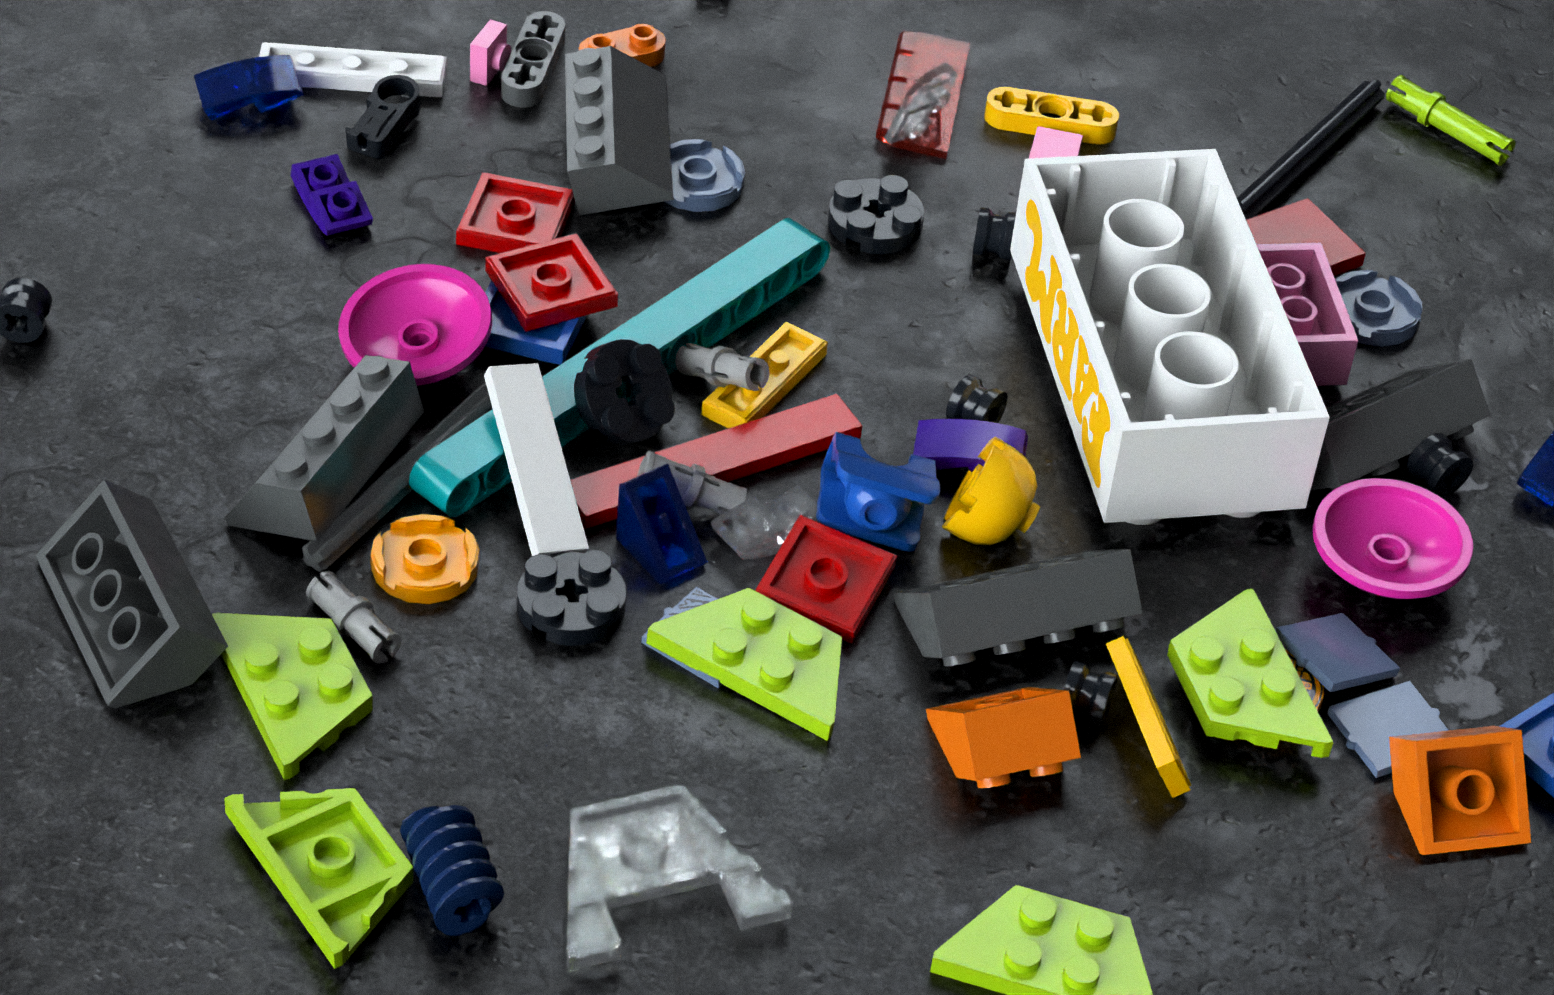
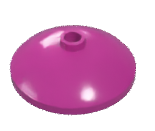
(418, 316)
(1392, 538)

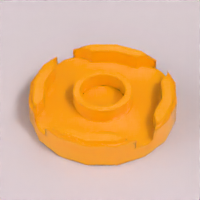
(425, 559)

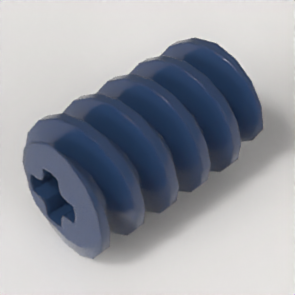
(452, 867)

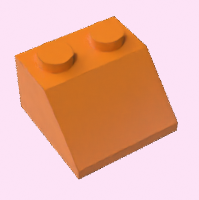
(1007, 734)
(1462, 788)

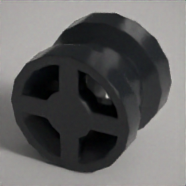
(994, 233)
(23, 309)
(976, 402)
(1440, 465)
(1090, 692)

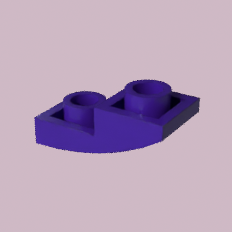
(330, 196)
(960, 441)

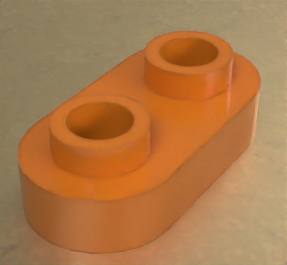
(639, 42)

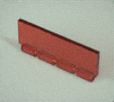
(913, 58)

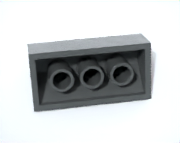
(616, 131)
(1394, 417)
(333, 452)
(129, 597)
(1021, 603)

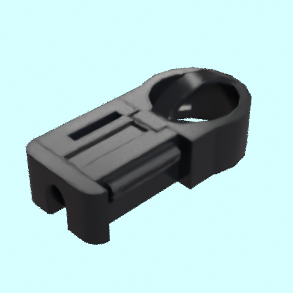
(383, 121)

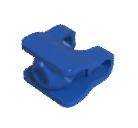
(872, 497)

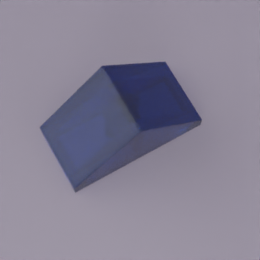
(657, 525)

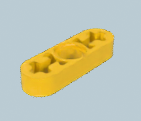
(1023, 109)

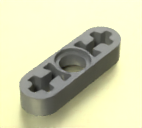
(537, 72)

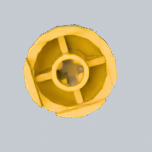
(994, 497)

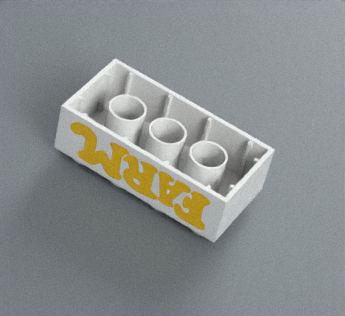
(1166, 337)

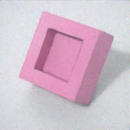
(489, 52)

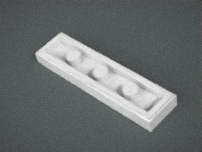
(360, 68)
(535, 459)

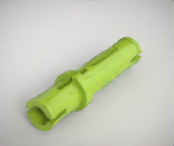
(1435, 111)

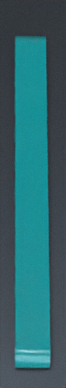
(698, 312)

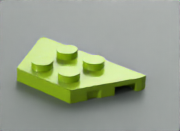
(760, 654)
(1245, 680)
(294, 682)
(327, 862)
(1045, 947)

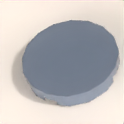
(704, 176)
(1380, 308)

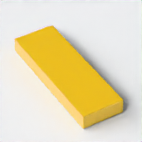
(790, 357)
(1149, 717)

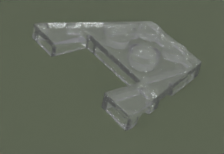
(649, 850)

